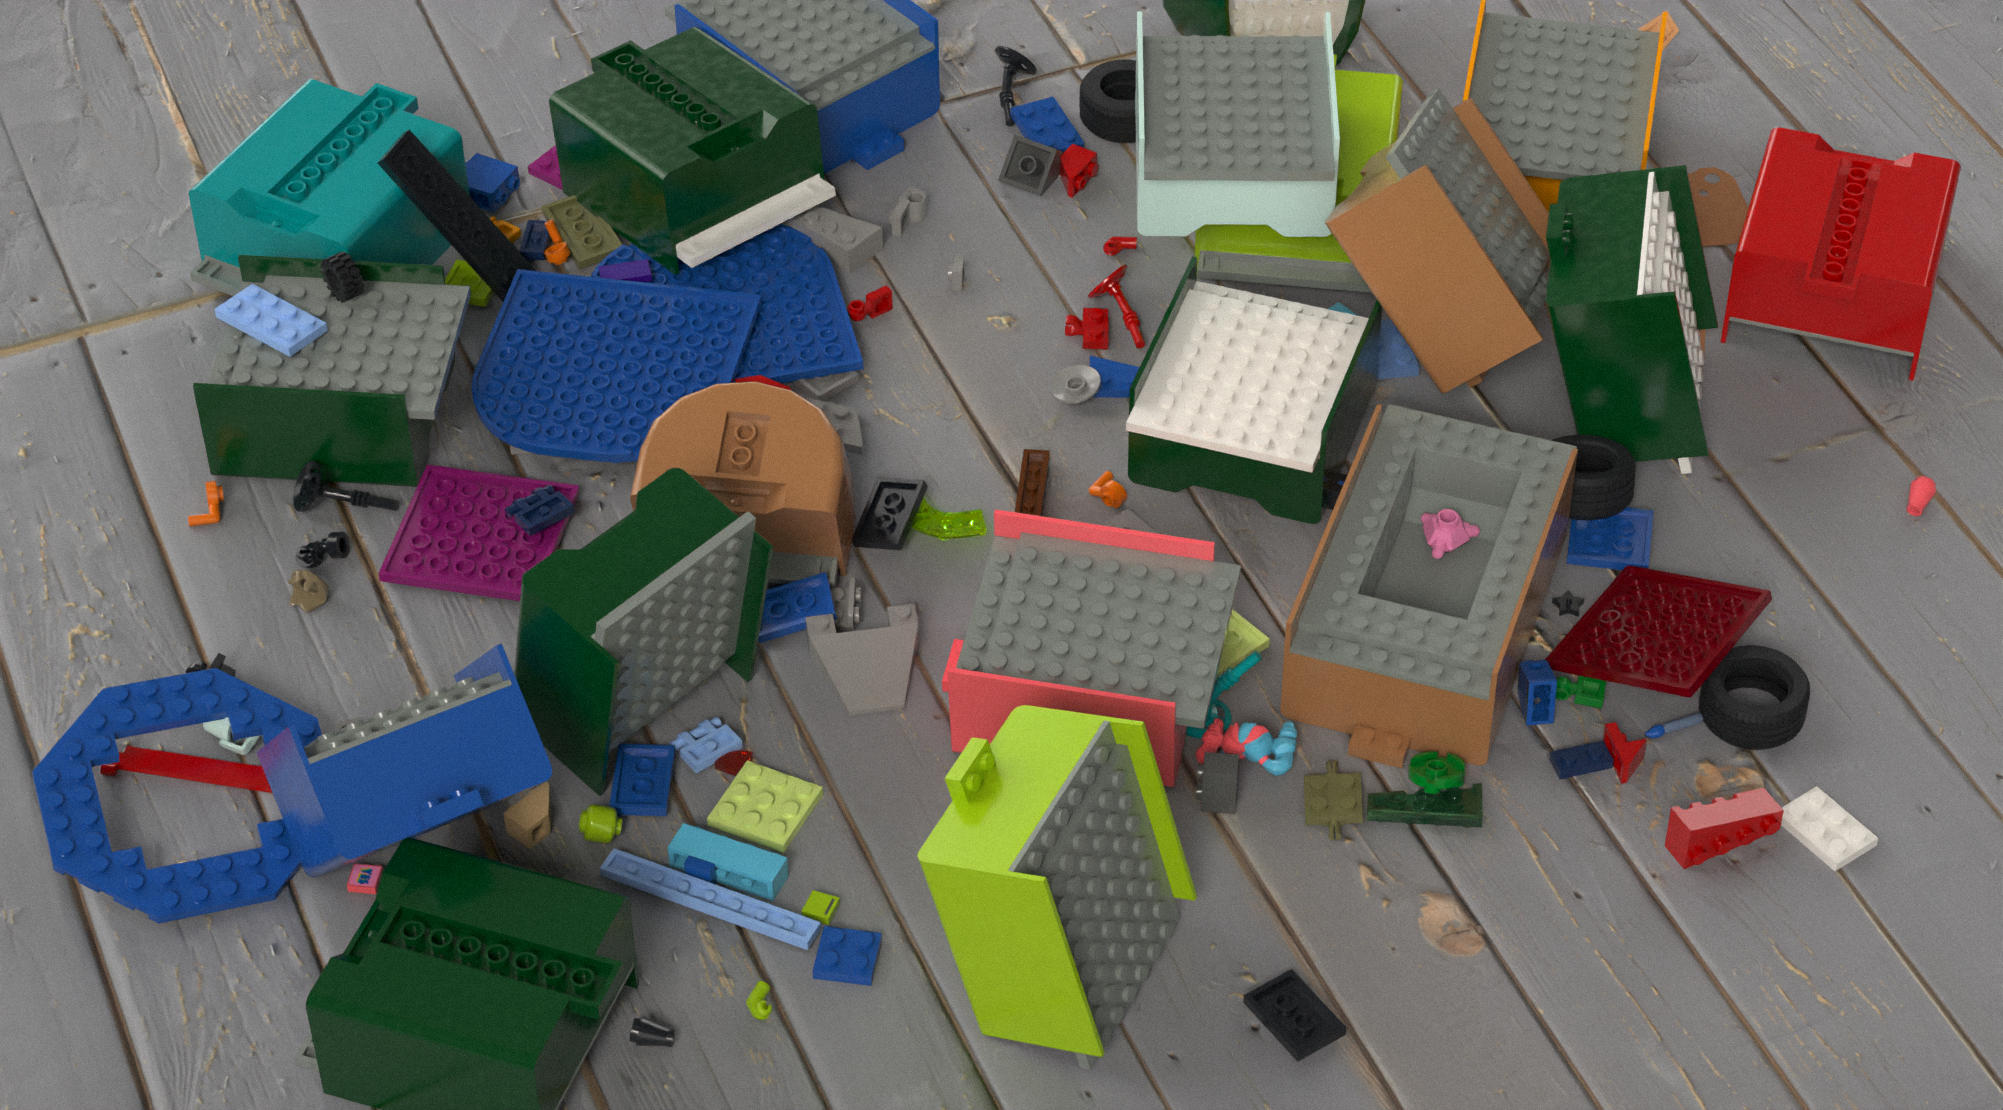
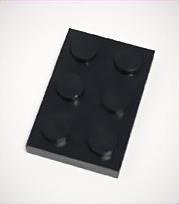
(889, 513)
(1294, 1015)

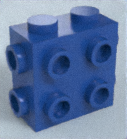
(491, 181)

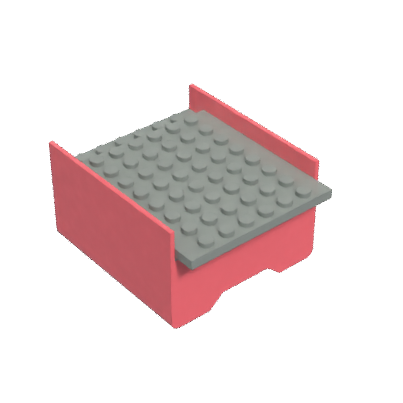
(1092, 628)

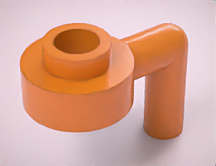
(559, 251)
(1110, 491)
(214, 495)

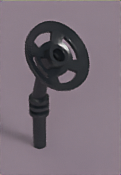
(1012, 61)
(309, 487)

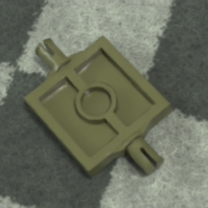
(1333, 799)

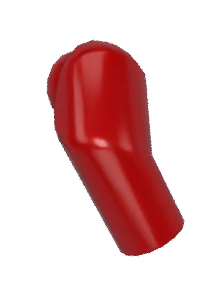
(1118, 243)

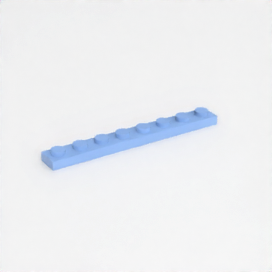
(710, 899)

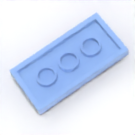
(271, 320)

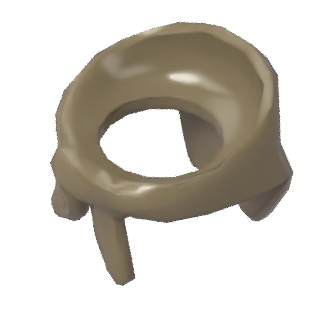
(305, 593)

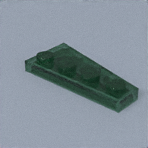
(1445, 808)

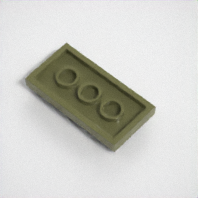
(586, 235)

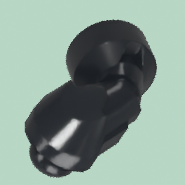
(312, 554)

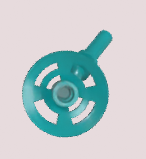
(1225, 681)

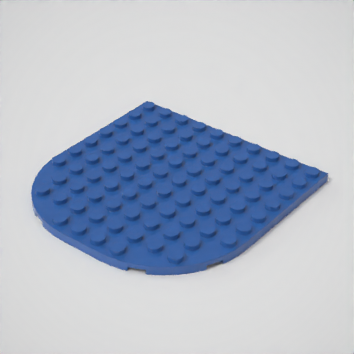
(802, 314)
(595, 360)

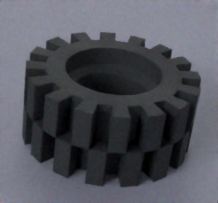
(342, 276)

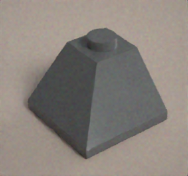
(1030, 165)

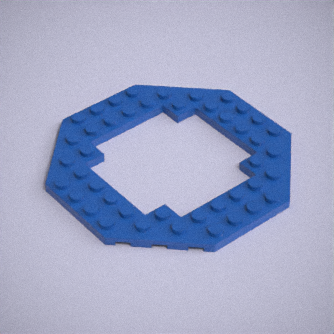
(75, 816)

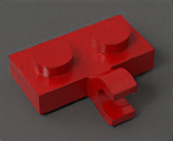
(1092, 328)

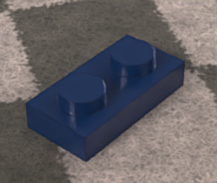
(535, 240)
(1581, 759)

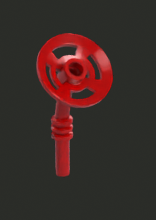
(1113, 288)

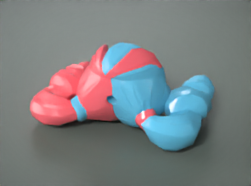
(1252, 743)

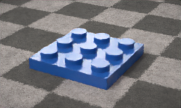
(1612, 540)

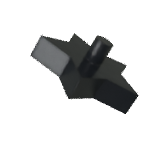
(1568, 604)

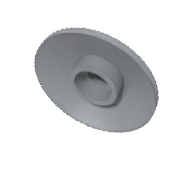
(1075, 384)

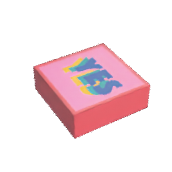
(364, 878)

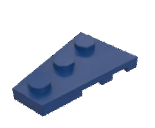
(1114, 377)

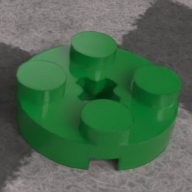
(1436, 772)

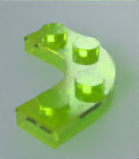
(948, 524)

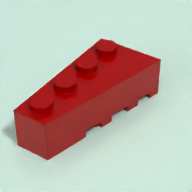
(1721, 826)

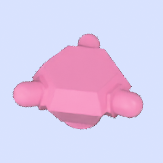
(1446, 531)

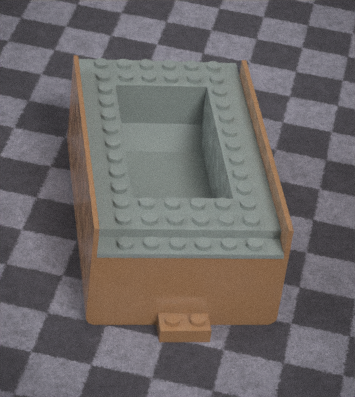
(1415, 643)

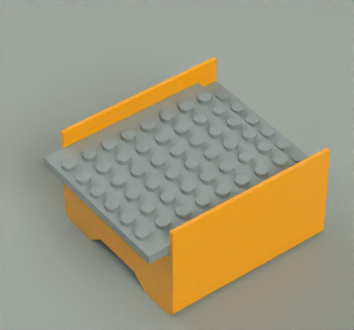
(1565, 95)

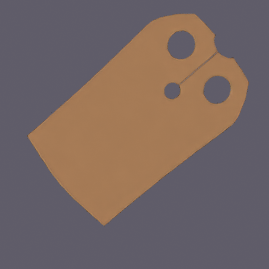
(1721, 211)

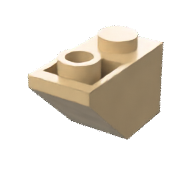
(530, 817)

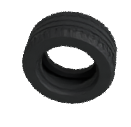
(1602, 477)
(1755, 726)

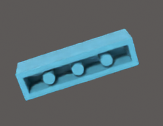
(735, 862)

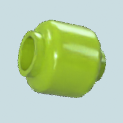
(599, 823)

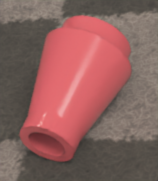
(1920, 494)

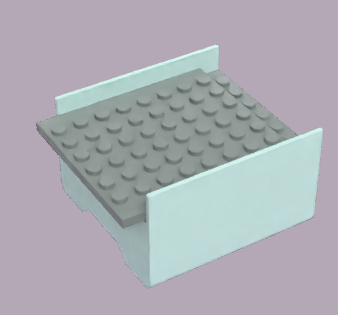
(1236, 132)

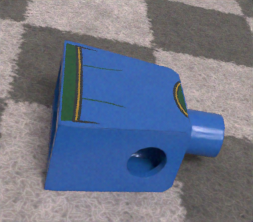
(1539, 681)

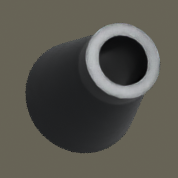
(649, 1033)

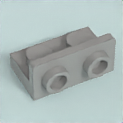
(845, 605)

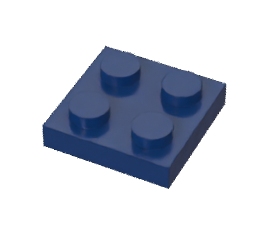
(847, 955)

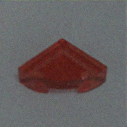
(733, 761)

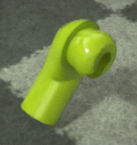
(756, 1002)

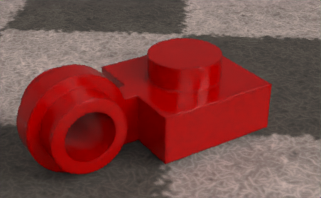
(876, 304)

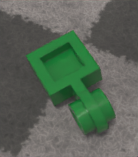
(1586, 691)

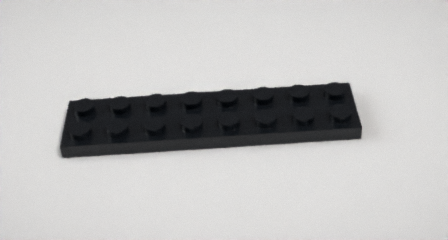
(453, 213)

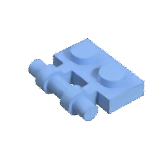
(712, 744)

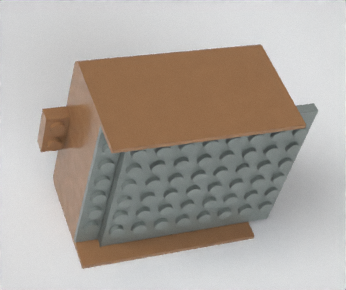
(1450, 242)

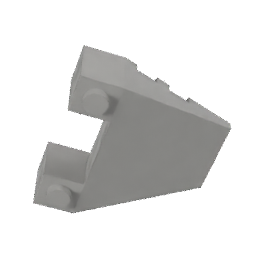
(867, 666)

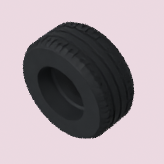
(1109, 101)

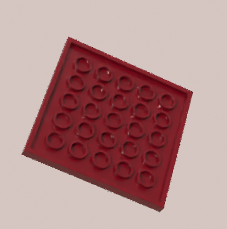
(1659, 630)

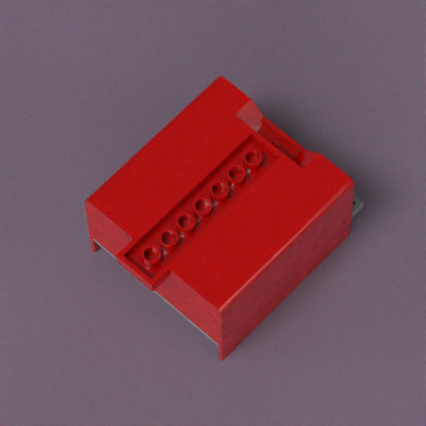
(1842, 244)

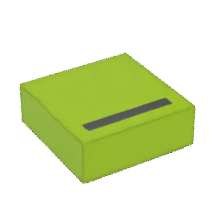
(821, 907)

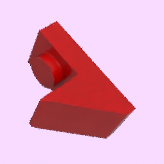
(1625, 754)

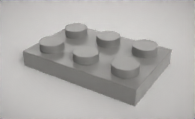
(827, 386)

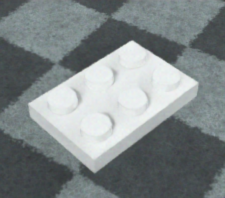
(1827, 829)

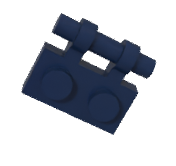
(540, 509)

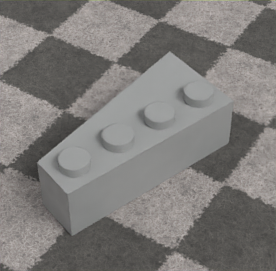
(843, 238)

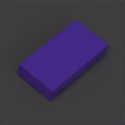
(630, 271)

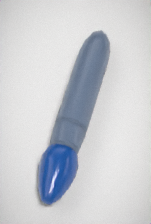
(1675, 725)

